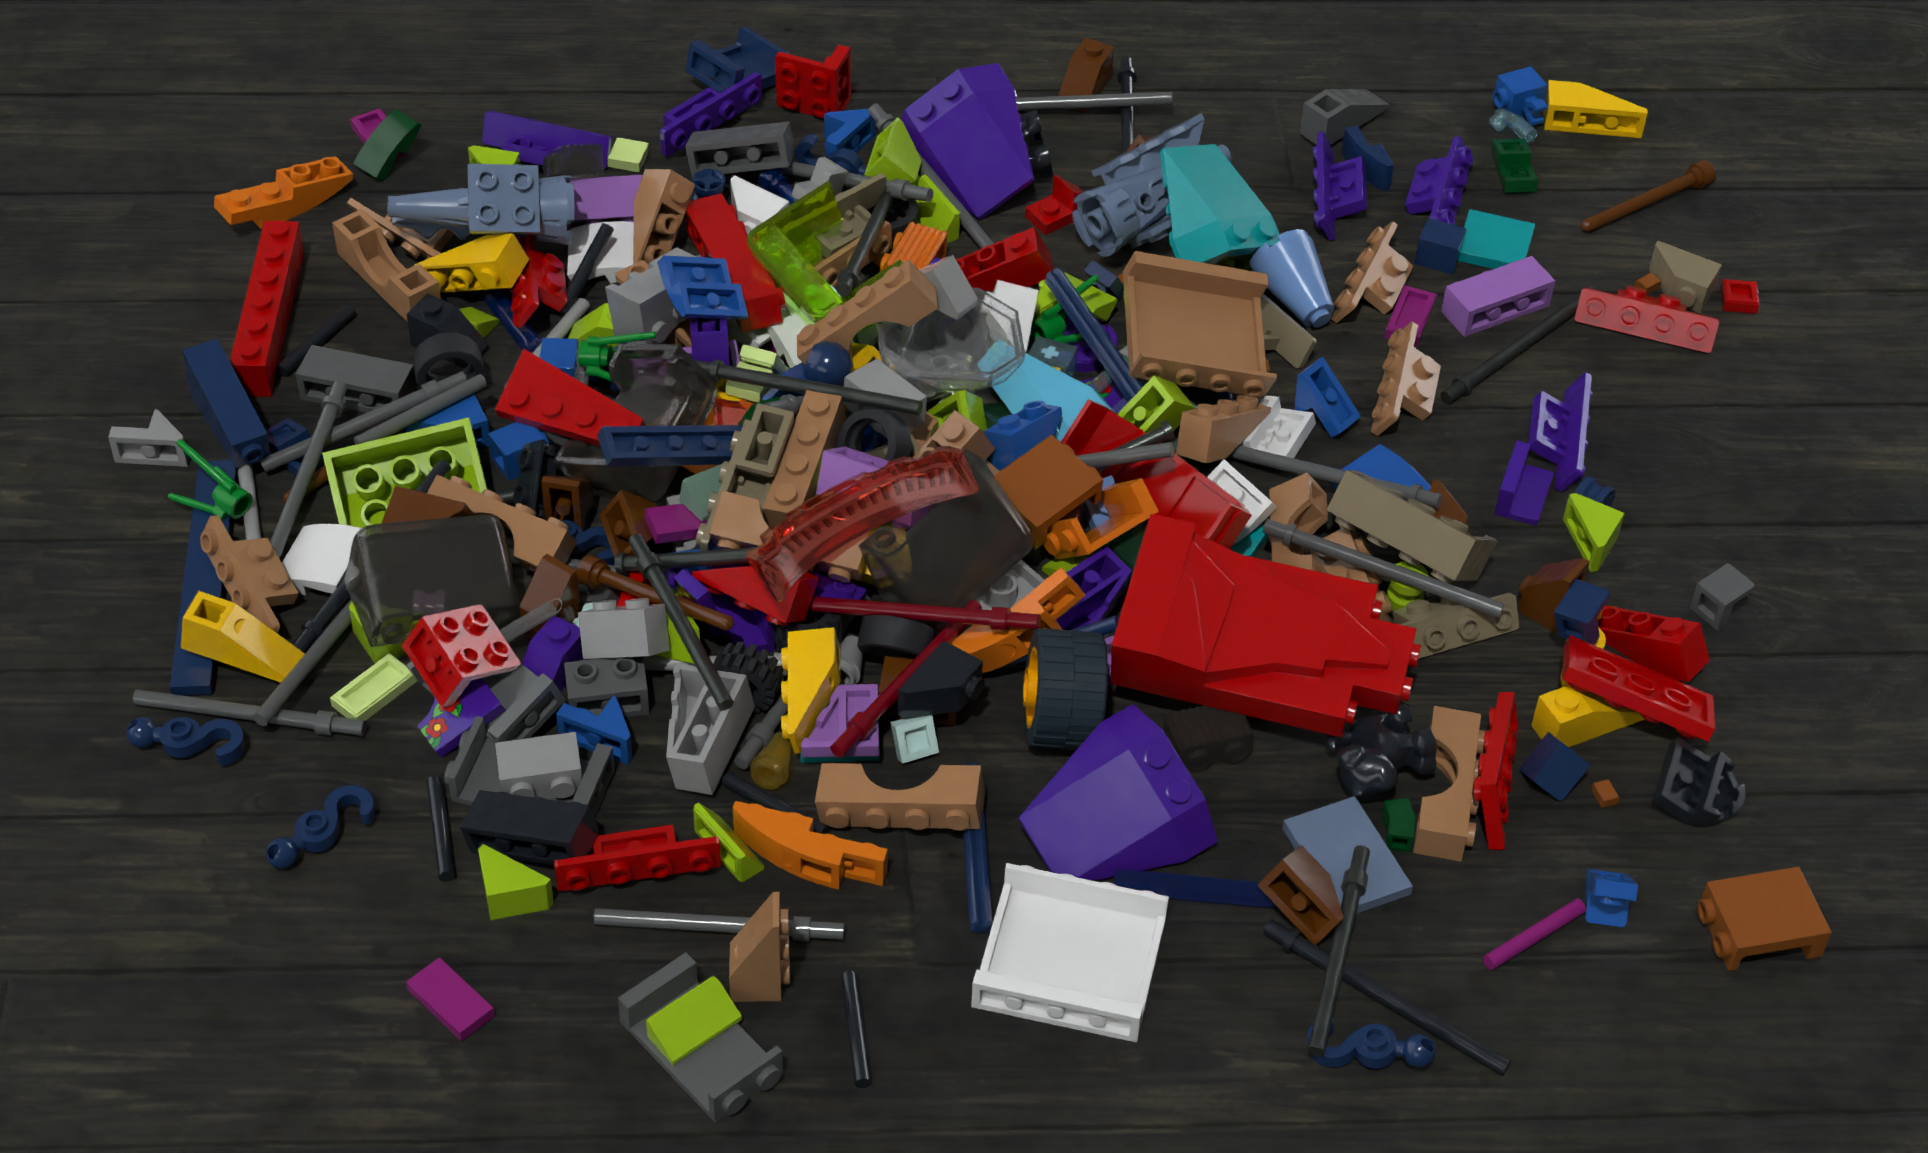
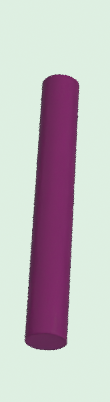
(1534, 934)

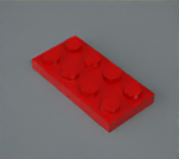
(1638, 688)

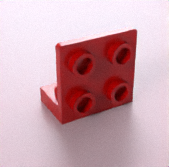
(814, 85)
(458, 648)

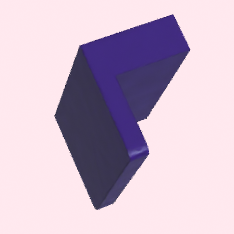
(1523, 488)
(749, 625)

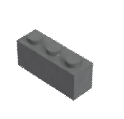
(741, 148)
(368, 378)

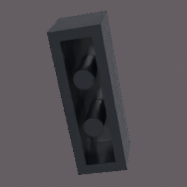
(529, 827)

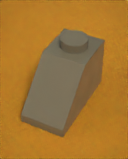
(1685, 275)
(765, 440)

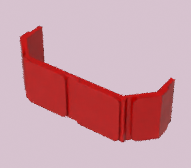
(1173, 483)

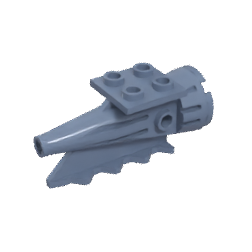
(1133, 198)
(496, 202)

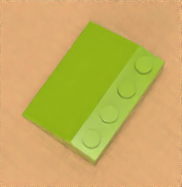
(367, 472)

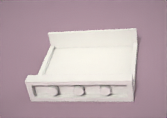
(1071, 952)

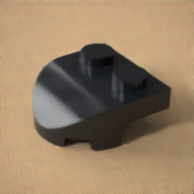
(1698, 787)

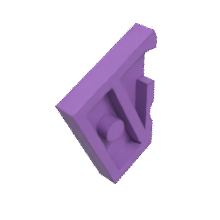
(832, 722)

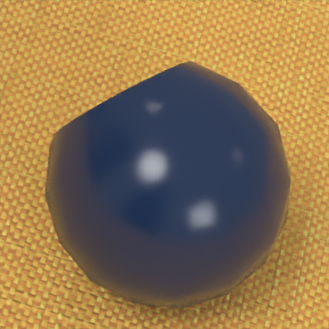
(828, 363)

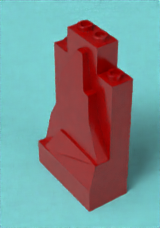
(1256, 635)

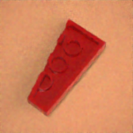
(558, 402)
(1496, 768)

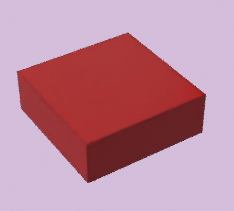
(1739, 296)

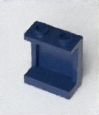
(734, 63)

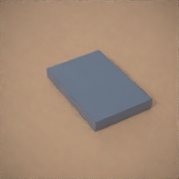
(1331, 837)

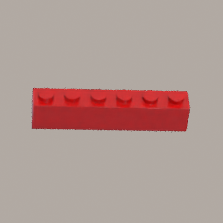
(719, 234)
(267, 307)

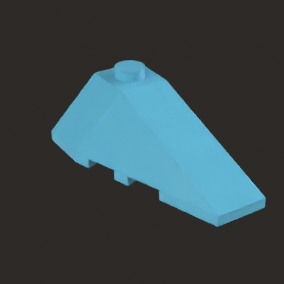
(1041, 382)

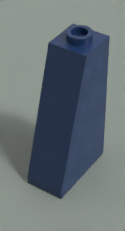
(225, 403)

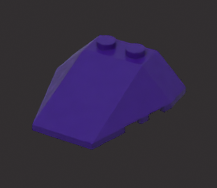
(973, 137)
(1119, 804)

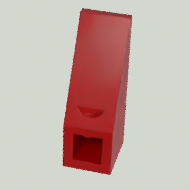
(1015, 260)
(752, 594)
(1656, 641)

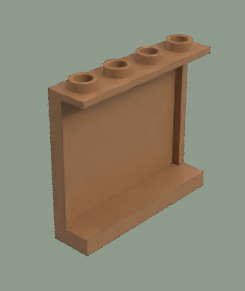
(1196, 324)

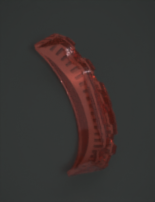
(854, 509)

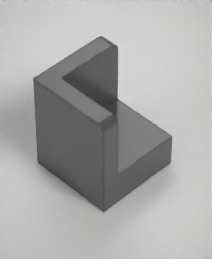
(1718, 594)

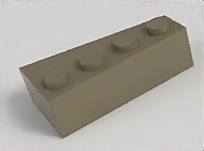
(1410, 528)

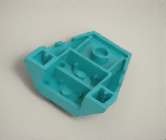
(1212, 206)

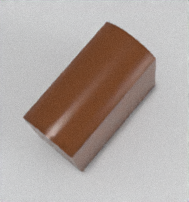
(1648, 282)
(1605, 793)

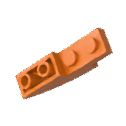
(293, 193)
(1000, 648)
(793, 846)

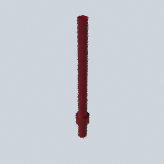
(998, 618)
(863, 722)

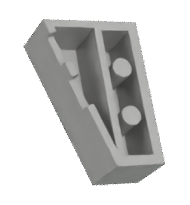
(644, 303)
(701, 733)

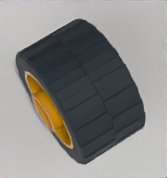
(1064, 687)

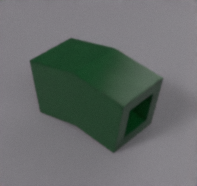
(1399, 824)

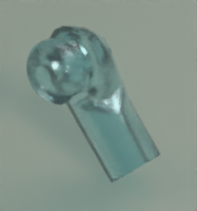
(1515, 122)

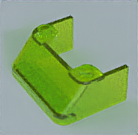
(789, 249)

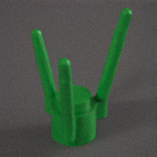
(1052, 325)
(597, 353)
(228, 495)

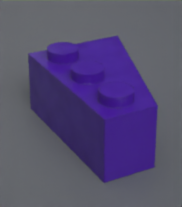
(1103, 581)

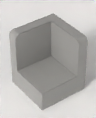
(824, 171)

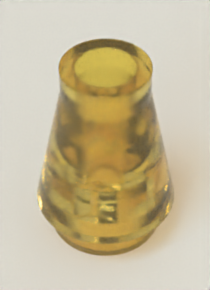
(772, 763)

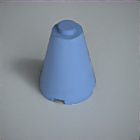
(1296, 277)

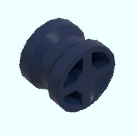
(708, 183)
(1596, 492)

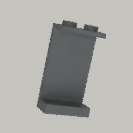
(524, 696)
(478, 770)
(718, 1073)

